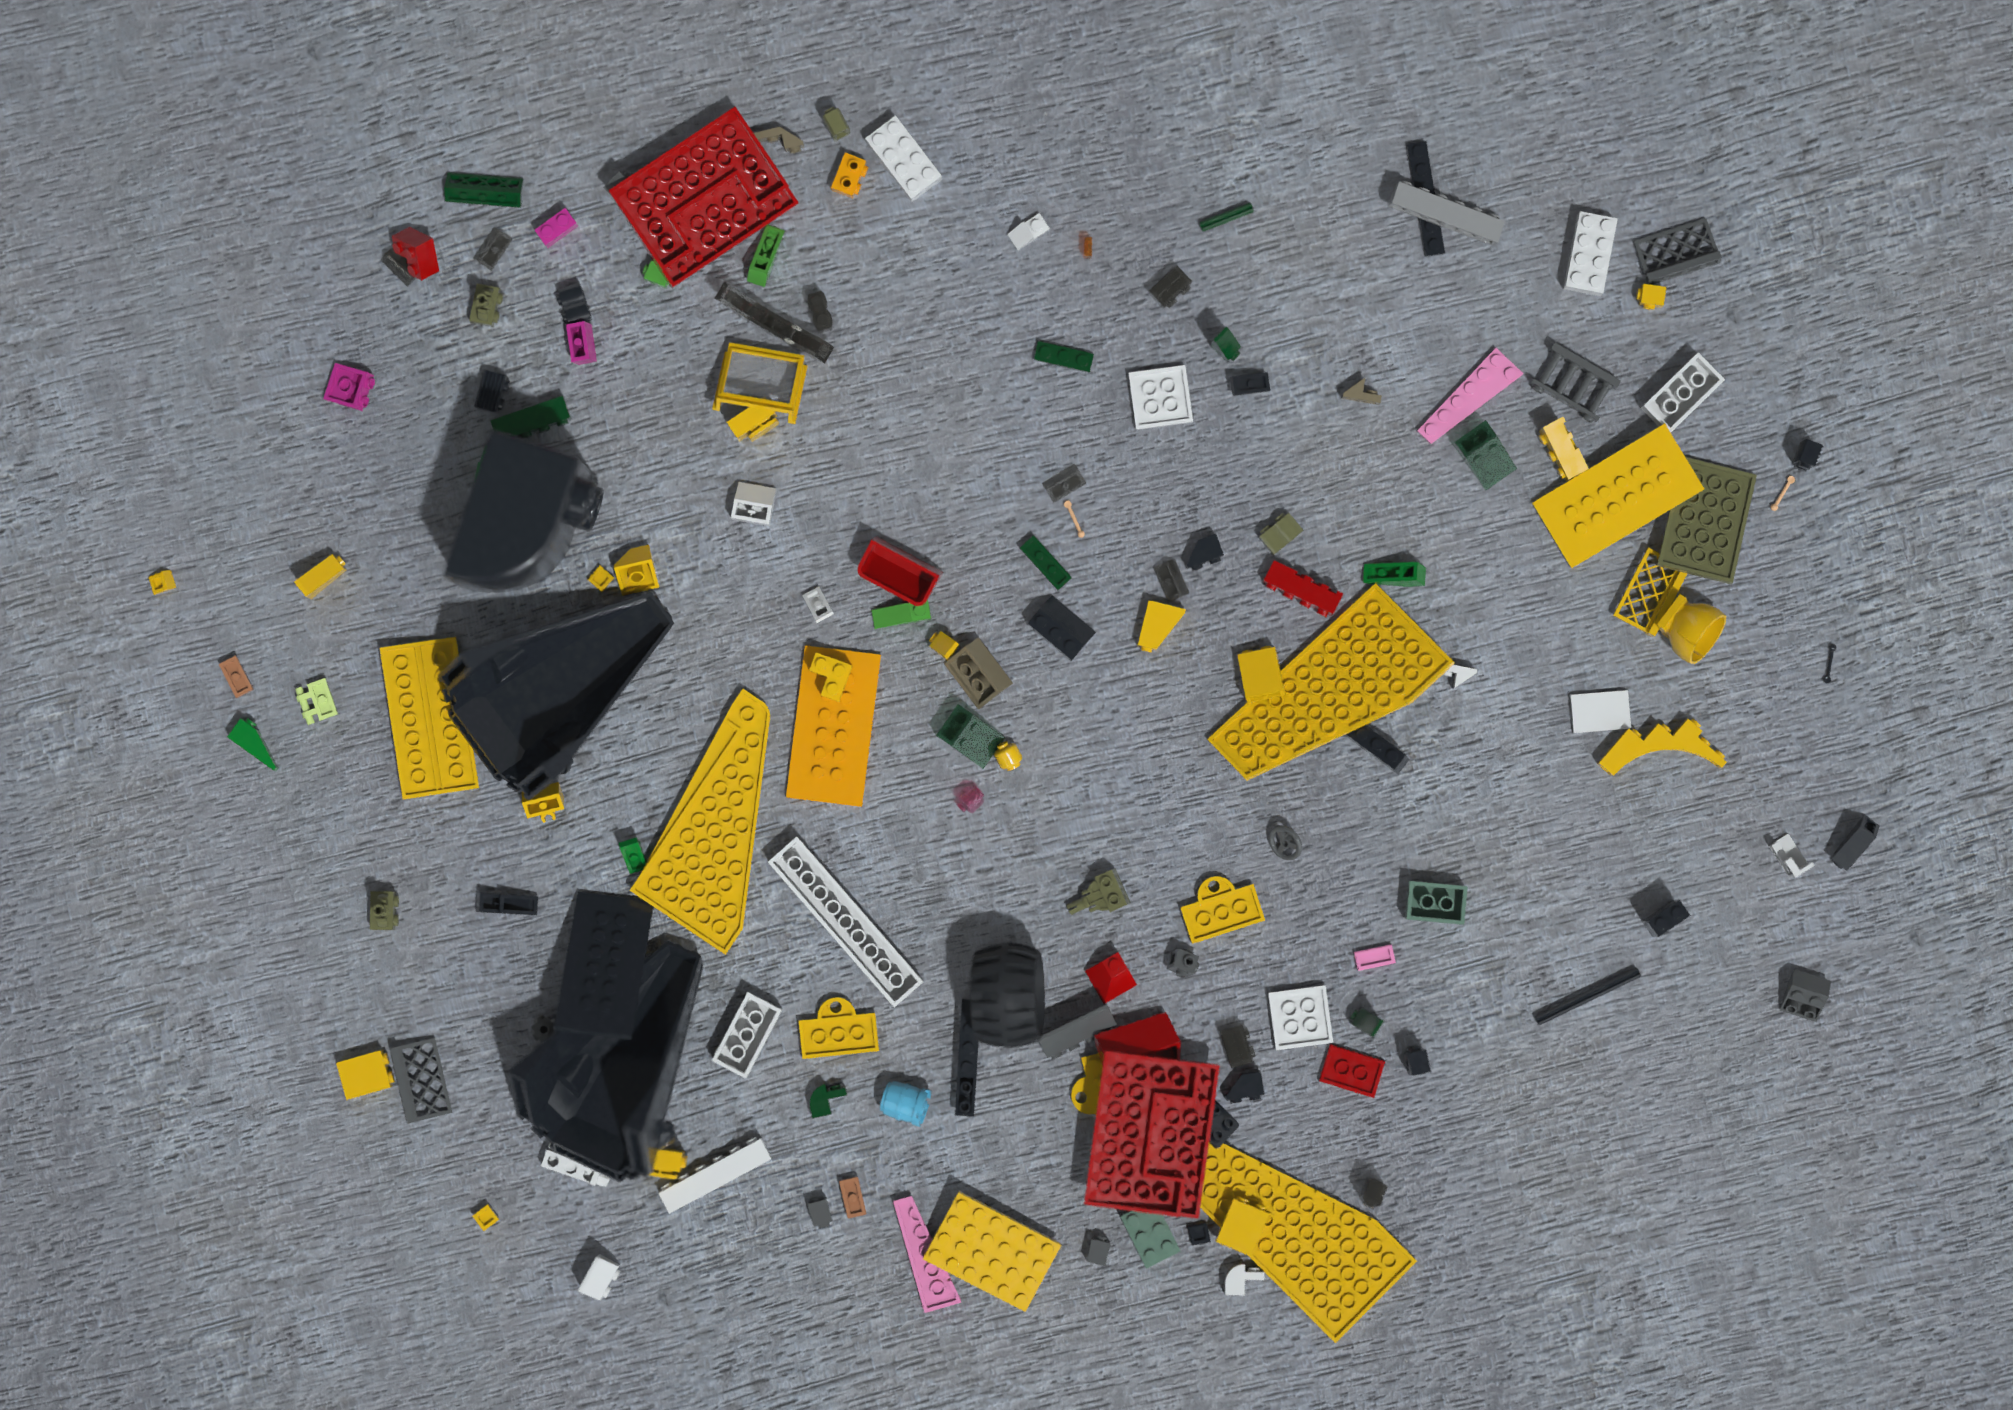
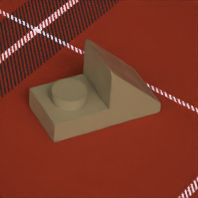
(1356, 393)

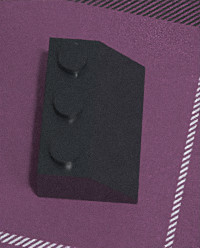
(1061, 628)

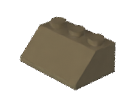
(978, 673)

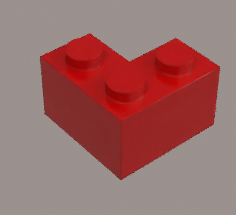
(418, 250)

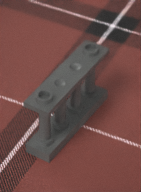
(1575, 363)

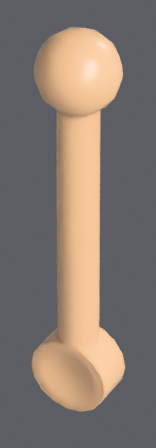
(1790, 480)
(1068, 504)

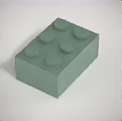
(1436, 902)
(1150, 1236)

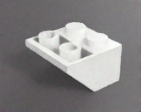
(753, 504)

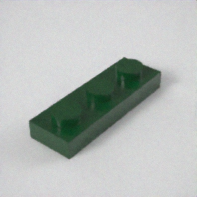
(1063, 357)
(1045, 563)

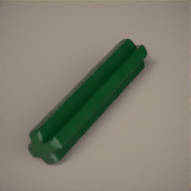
(1226, 217)

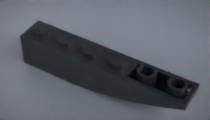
(1379, 748)
(966, 1064)

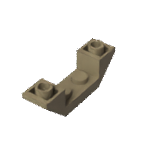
(772, 135)

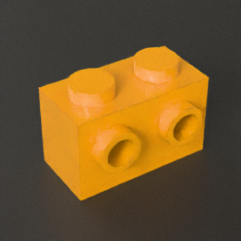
(849, 175)

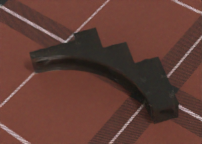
(774, 324)

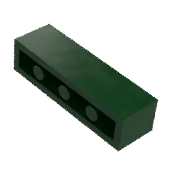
(533, 419)

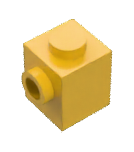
(1651, 296)

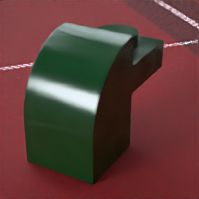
(820, 1099)

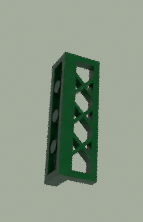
(483, 193)

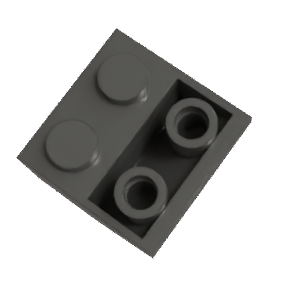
(1805, 995)

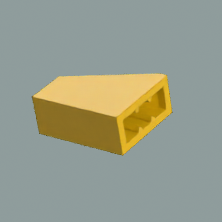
(321, 576)
(1157, 624)

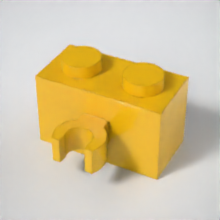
(545, 802)

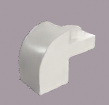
(1236, 1278)

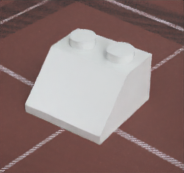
(599, 1277)

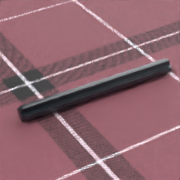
(1587, 996)

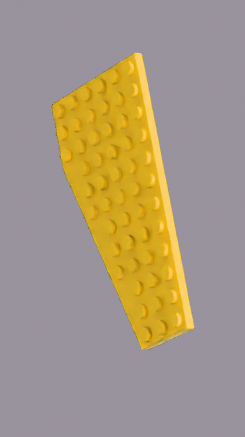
(1344, 679)

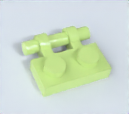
(321, 698)

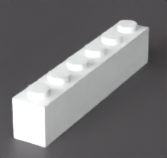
(712, 1177)

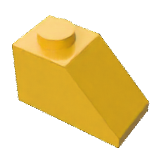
(943, 645)

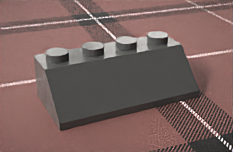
(1077, 1030)

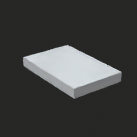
(1600, 711)

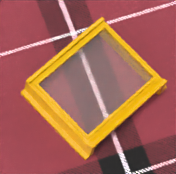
(761, 379)

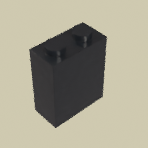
(1666, 918)

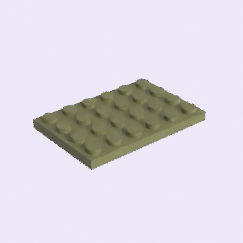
(1708, 528)

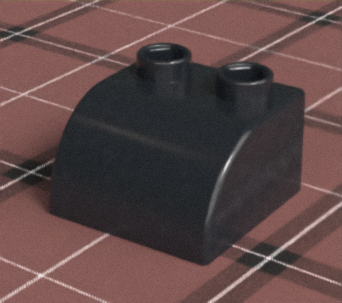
(520, 515)

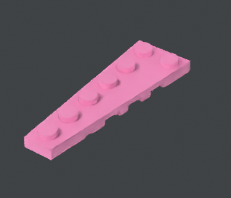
(1483, 384)
(932, 1282)

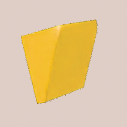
(162, 582)

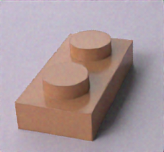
(236, 676)
(852, 1197)

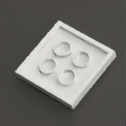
(1160, 397)
(1300, 1017)

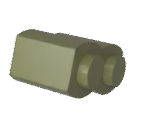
(836, 123)
(1280, 533)

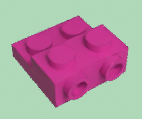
(349, 387)

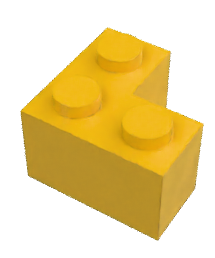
(836, 673)

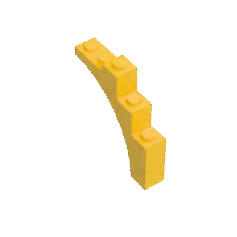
(1659, 738)

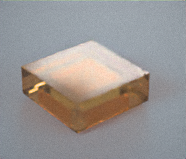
(1088, 247)

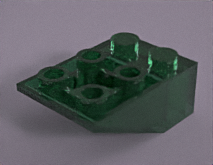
(1485, 455)
(970, 736)

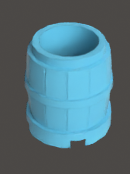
(905, 1102)

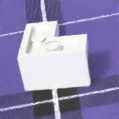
(1790, 856)

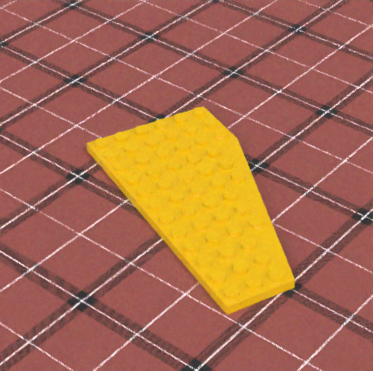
(1311, 1245)

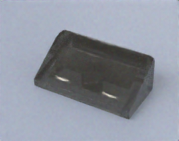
(492, 248)
(398, 265)
(1064, 483)
(1171, 580)

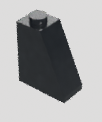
(1855, 843)

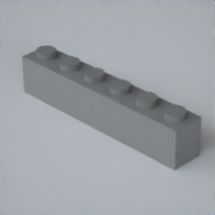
(1446, 213)

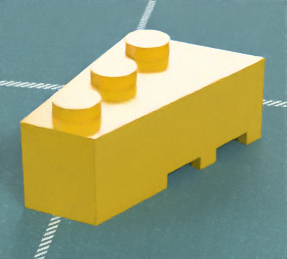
(1562, 449)

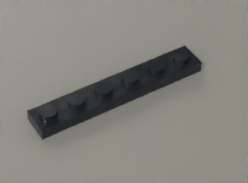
(1423, 178)

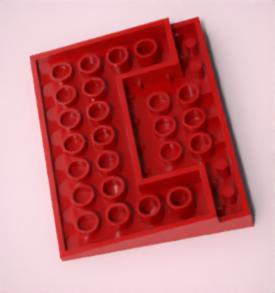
(703, 197)
(1151, 1134)

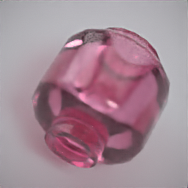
(970, 798)

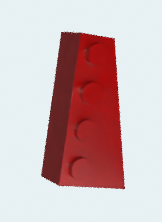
(1302, 588)

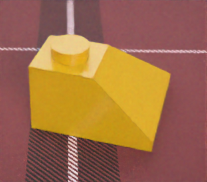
(636, 571)

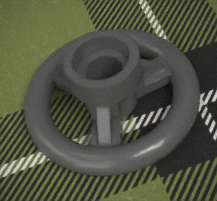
(1287, 840)

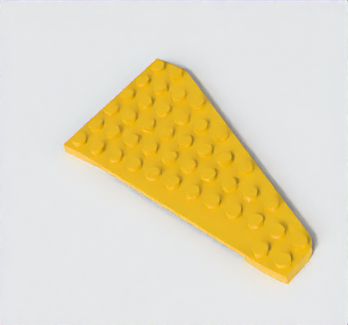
(707, 847)

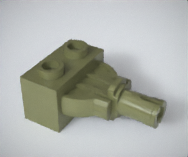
(485, 305)
(1105, 892)
(383, 910)

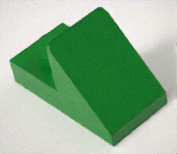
(633, 855)

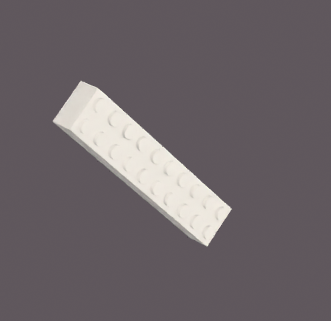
(845, 921)

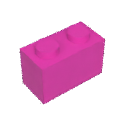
(556, 228)
(581, 343)

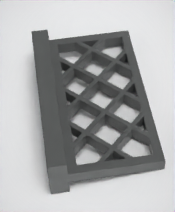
(1682, 267)
(404, 1085)

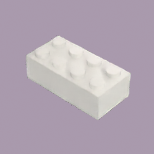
(903, 158)
(1590, 253)
(1683, 393)
(747, 1035)

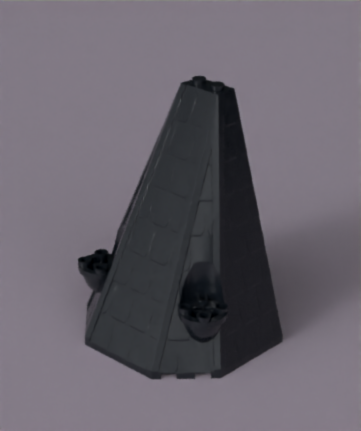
(545, 690)
(607, 1095)

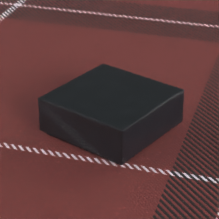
(1199, 1234)

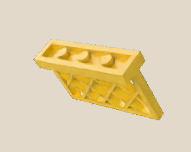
(1663, 603)

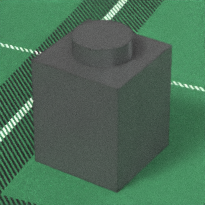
(820, 1213)
(1098, 1250)

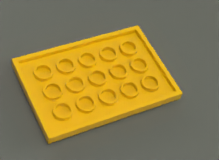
(992, 1251)

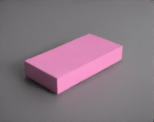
(1374, 957)

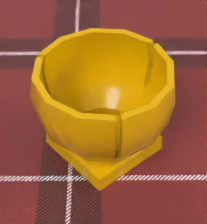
(1692, 628)

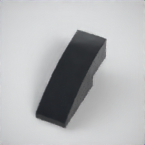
(506, 904)

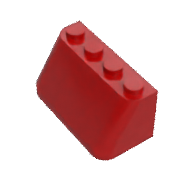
(898, 572)
(1145, 1037)

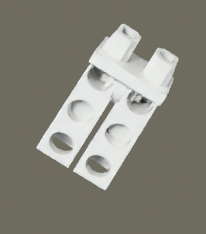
(573, 1169)

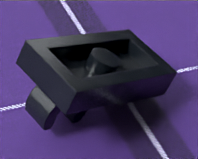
(1250, 384)

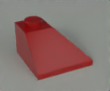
(1111, 977)

